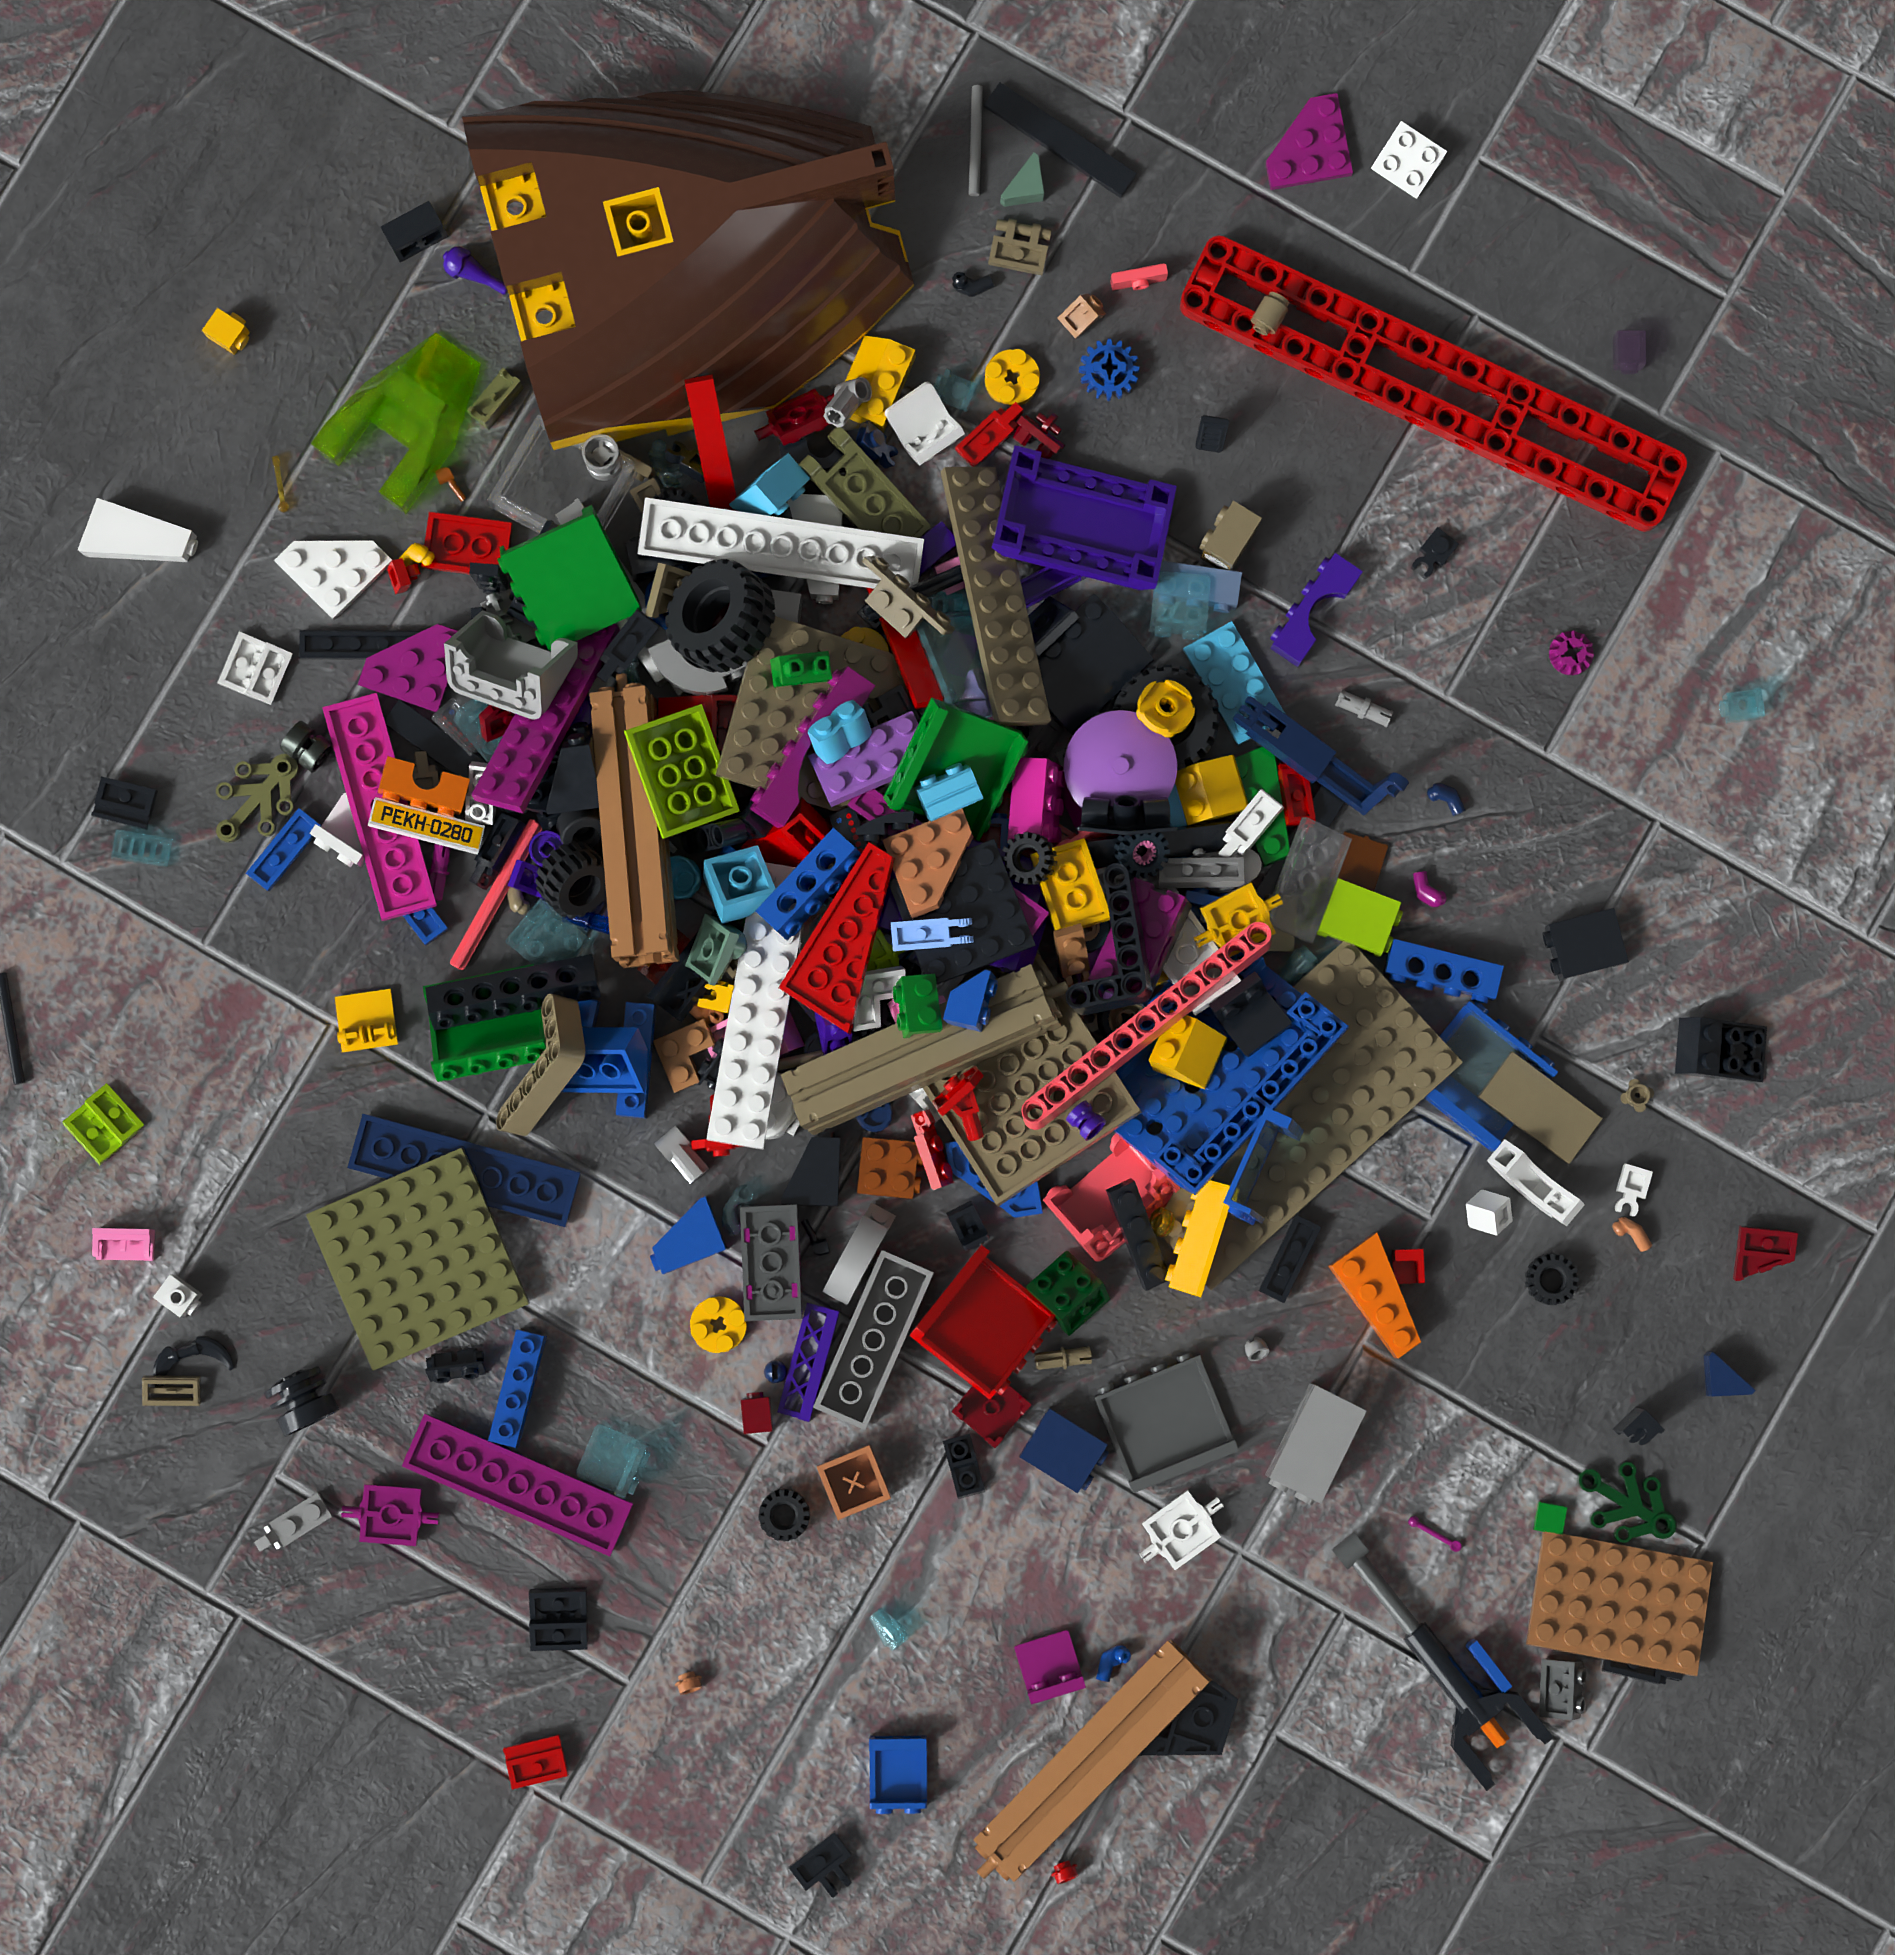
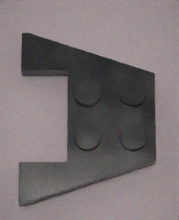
(1200, 1726)

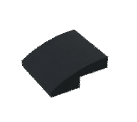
(558, 1619)

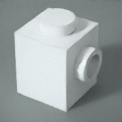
(178, 1296)

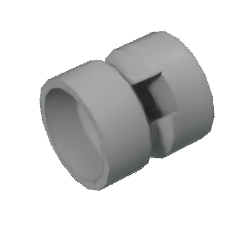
(602, 457)

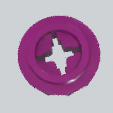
(1566, 664)

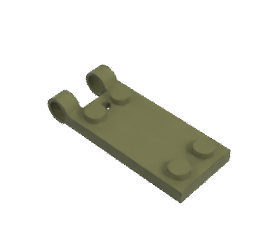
(864, 491)

